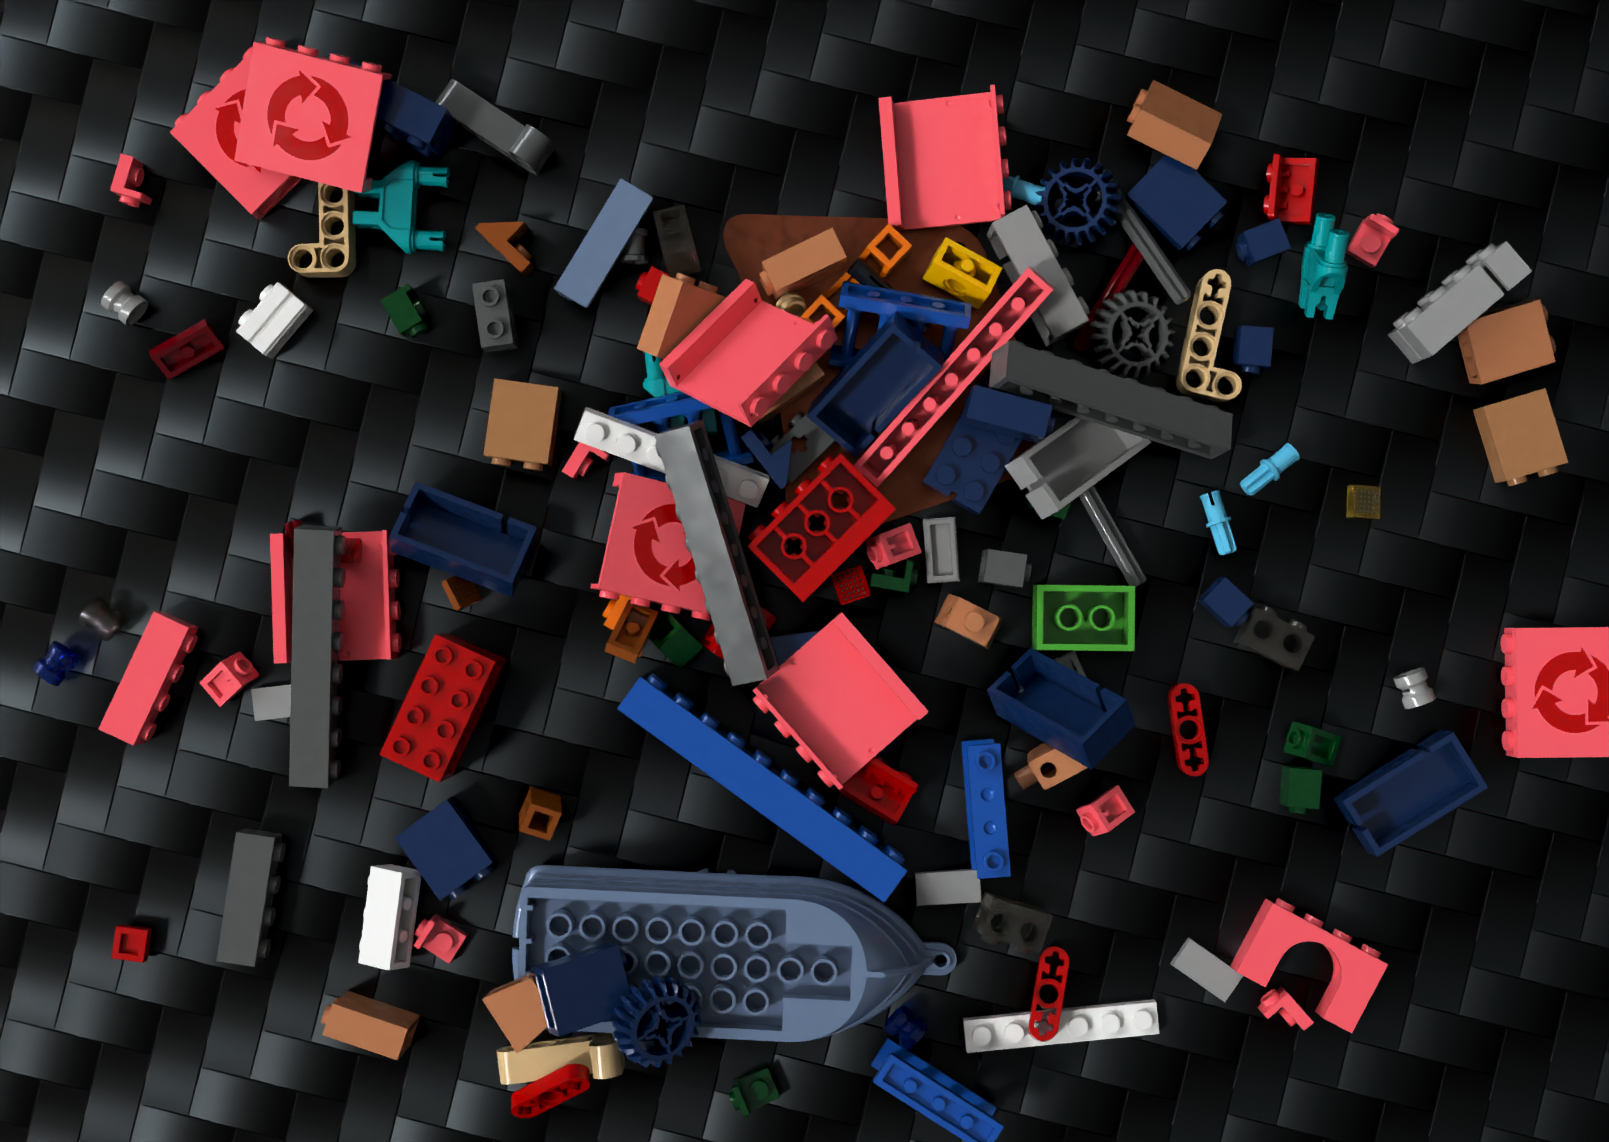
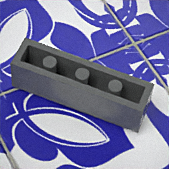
(250, 897)

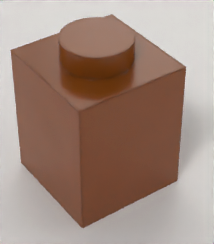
(540, 813)

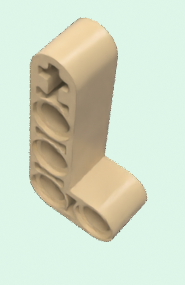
(329, 244)
(1210, 337)
(541, 1058)

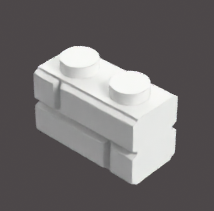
(273, 319)

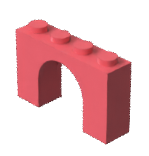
(1354, 969)

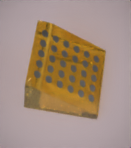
(1363, 502)

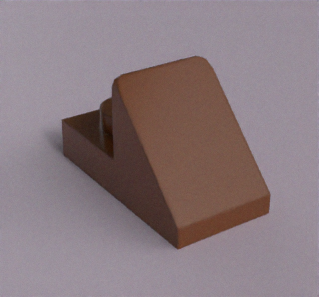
(502, 237)
(631, 632)

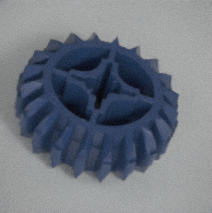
(1088, 192)
(646, 1018)

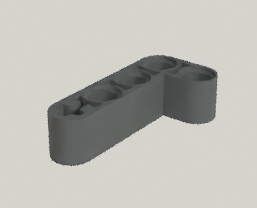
(518, 142)

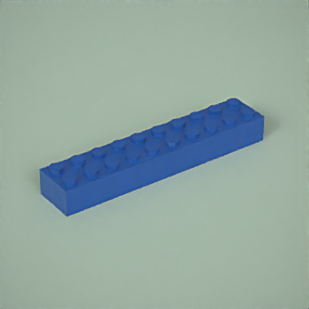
(763, 786)

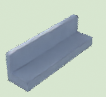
(603, 243)

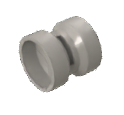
(124, 303)
(1414, 688)

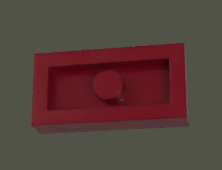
(186, 349)

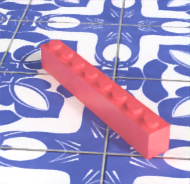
(954, 376)

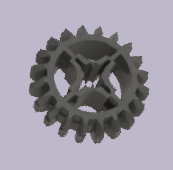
(1149, 351)

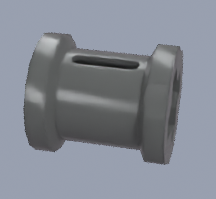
(635, 249)

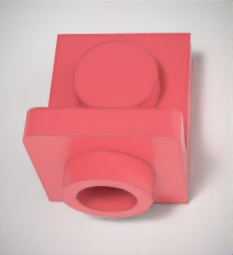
(127, 178)
(1372, 239)
(580, 460)
(892, 546)
(229, 678)
(1105, 811)
(439, 937)
(1290, 1011)

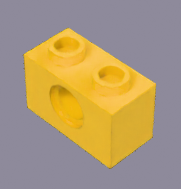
(962, 273)

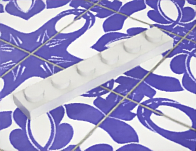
(639, 447)
(1075, 1025)

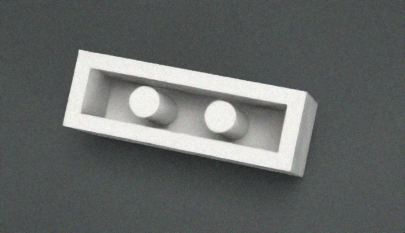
(389, 917)

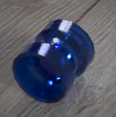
(55, 663)
(907, 1028)

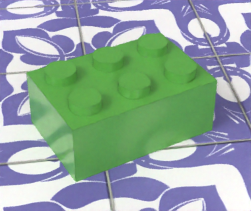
(1083, 617)

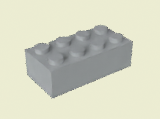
(1022, 240)
(1458, 302)
(1071, 462)

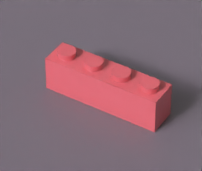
(149, 678)

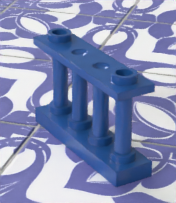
(885, 303)
(659, 411)
(985, 808)
(935, 1094)

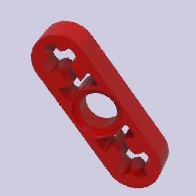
(1184, 754)
(1061, 971)
(550, 1090)

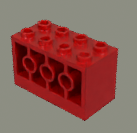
(843, 527)
(443, 707)

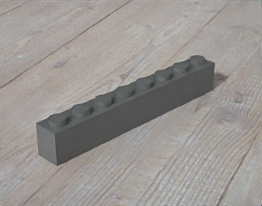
(1111, 400)
(716, 552)
(316, 656)

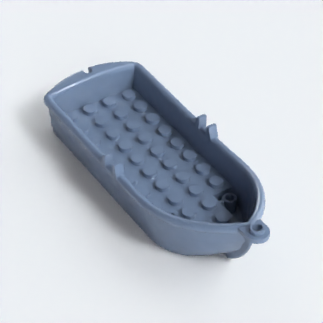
(755, 949)

